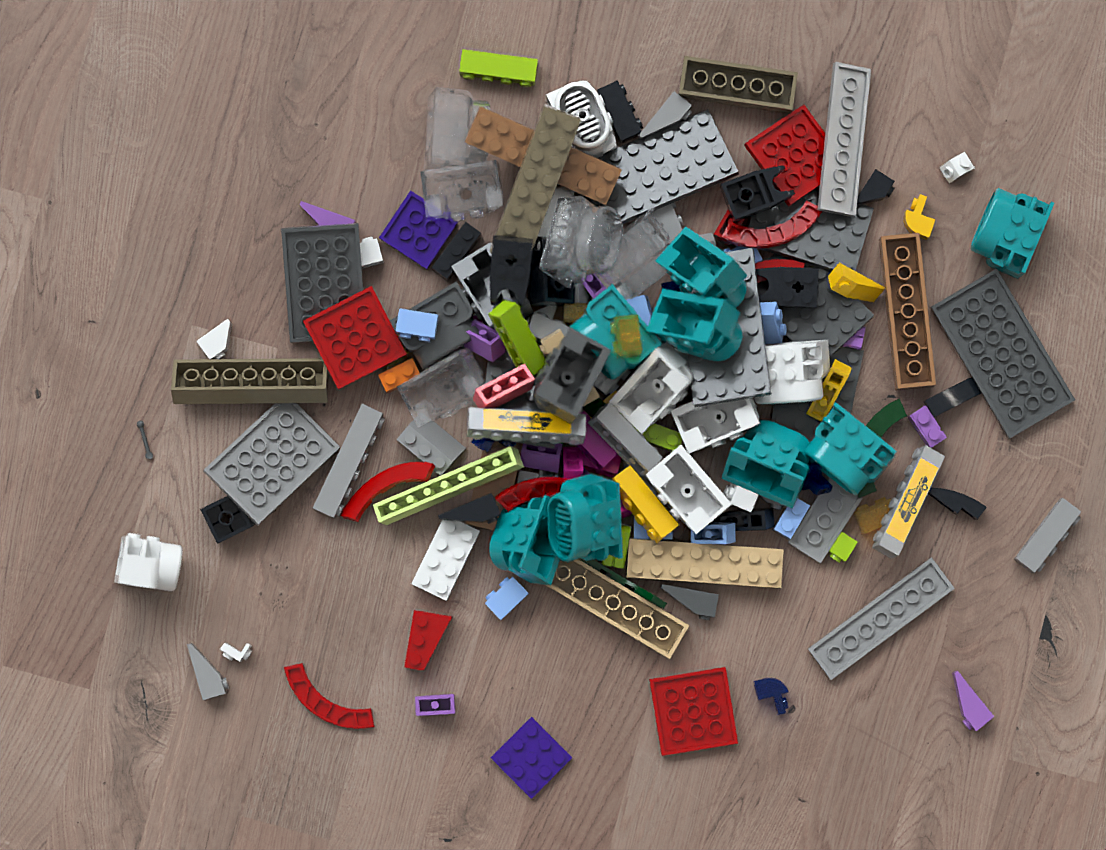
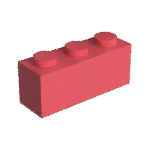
(504, 388)

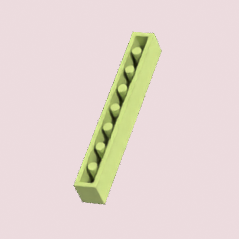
(448, 485)

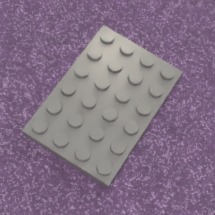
(271, 460)

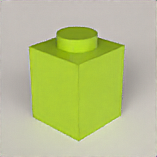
(842, 547)

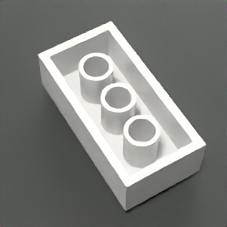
(445, 558)

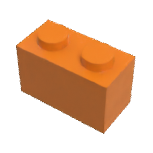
(398, 374)

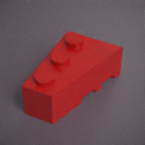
(424, 638)

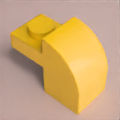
(915, 221)

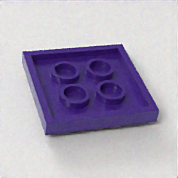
(416, 234)
(531, 757)

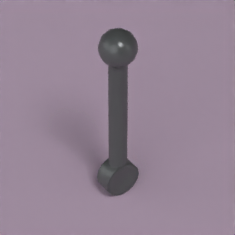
(149, 455)

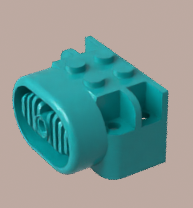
(1010, 231)
(703, 268)
(697, 325)
(596, 326)
(849, 451)
(769, 462)
(586, 519)
(523, 544)

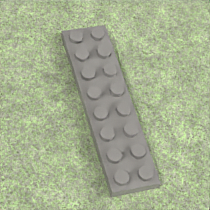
(844, 139)
(881, 618)

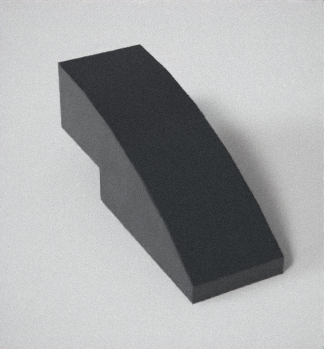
(952, 397)
(957, 501)

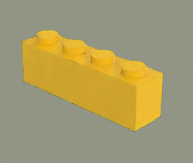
(644, 505)

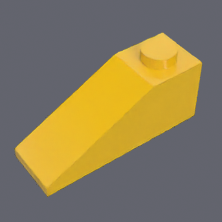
(853, 284)
(832, 386)

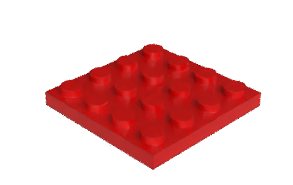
(798, 145)
(354, 337)
(693, 711)

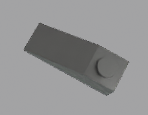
(696, 601)

